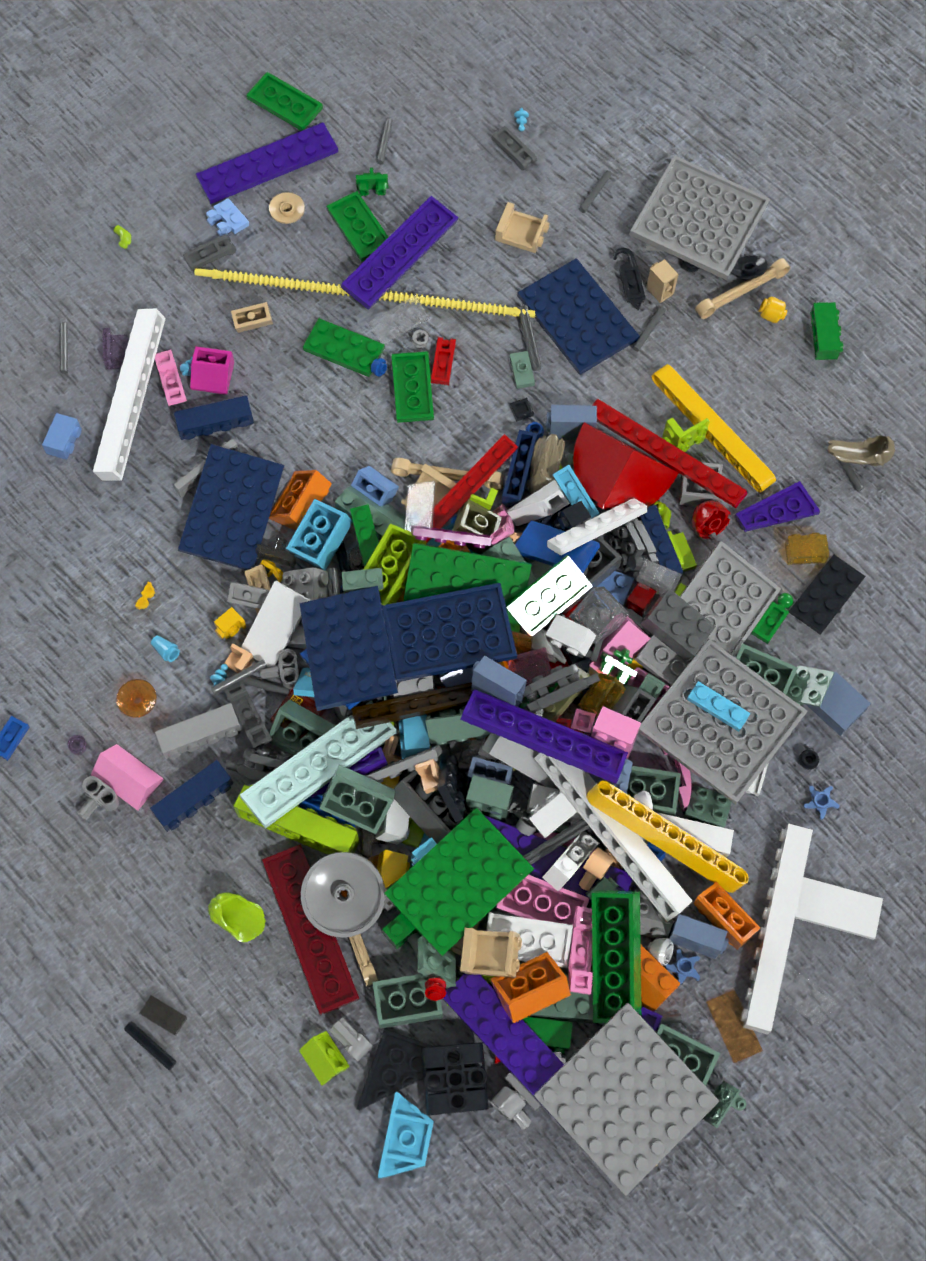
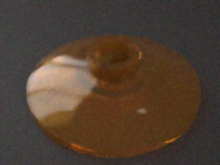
(132, 690)

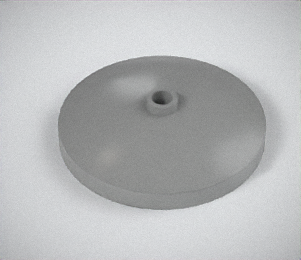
(338, 914)

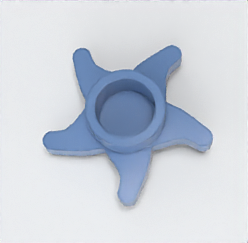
(821, 801)
(684, 967)

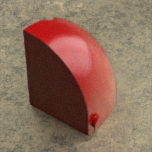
(617, 471)

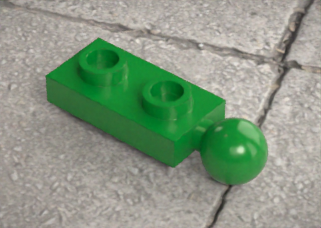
(773, 618)

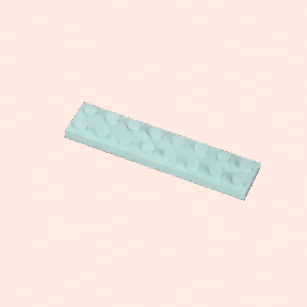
(312, 768)

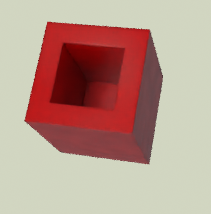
(640, 599)

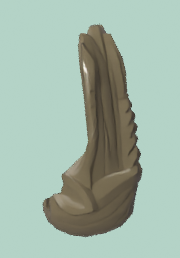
(871, 451)
(545, 461)

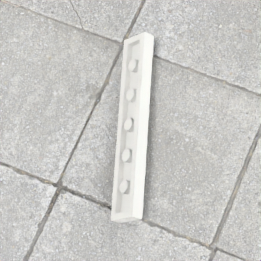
(597, 526)

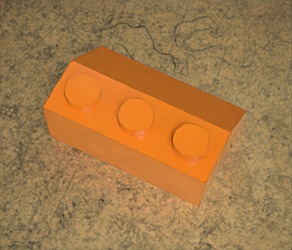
(298, 497)
(726, 915)
(656, 982)
(534, 988)

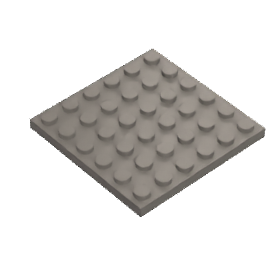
(700, 217)
(710, 747)
(626, 1098)

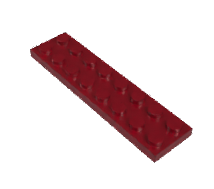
(317, 951)

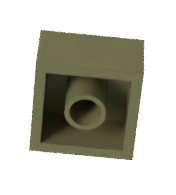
(476, 520)

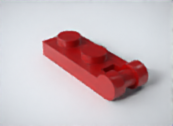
(443, 361)

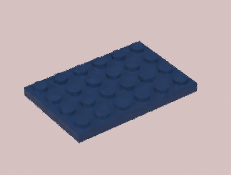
(578, 316)
(231, 507)
(448, 632)
(348, 648)

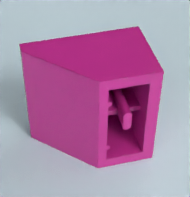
(211, 370)

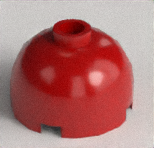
(710, 518)

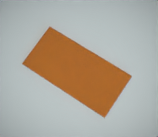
(727, 1016)

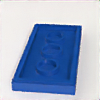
(533, 545)

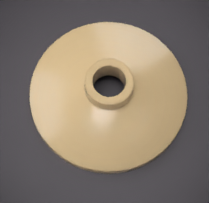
(286, 202)

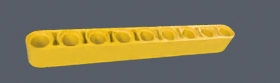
(718, 432)
(667, 836)

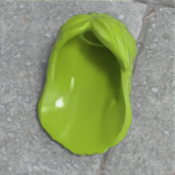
(237, 916)

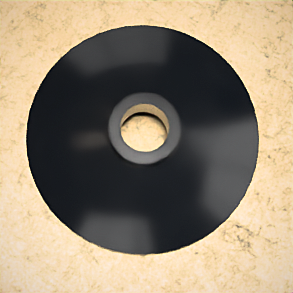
(750, 267)

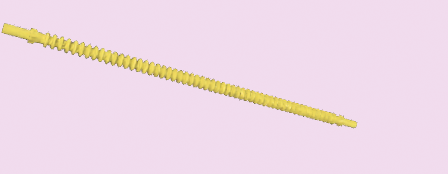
(216, 274)

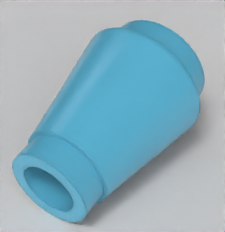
(165, 648)

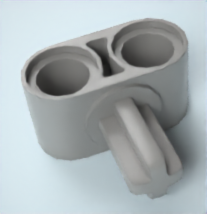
(283, 669)
(97, 797)
(511, 1107)

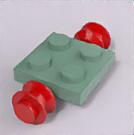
(437, 968)

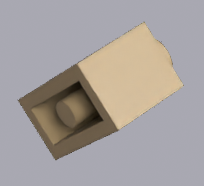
(662, 280)
(252, 317)

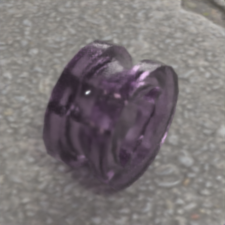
(83, 746)

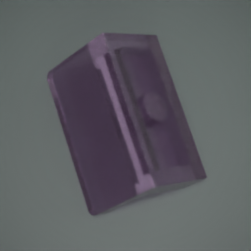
(113, 349)

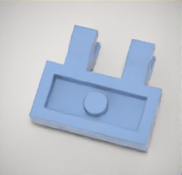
(232, 218)

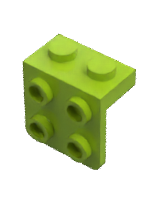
(685, 439)

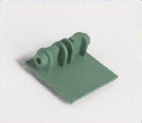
(809, 685)
(708, 807)
(727, 1098)

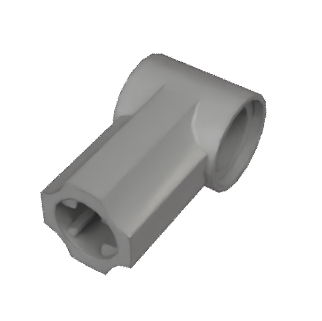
(354, 1043)

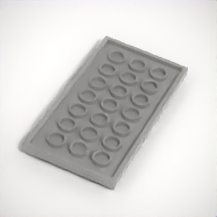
(729, 596)

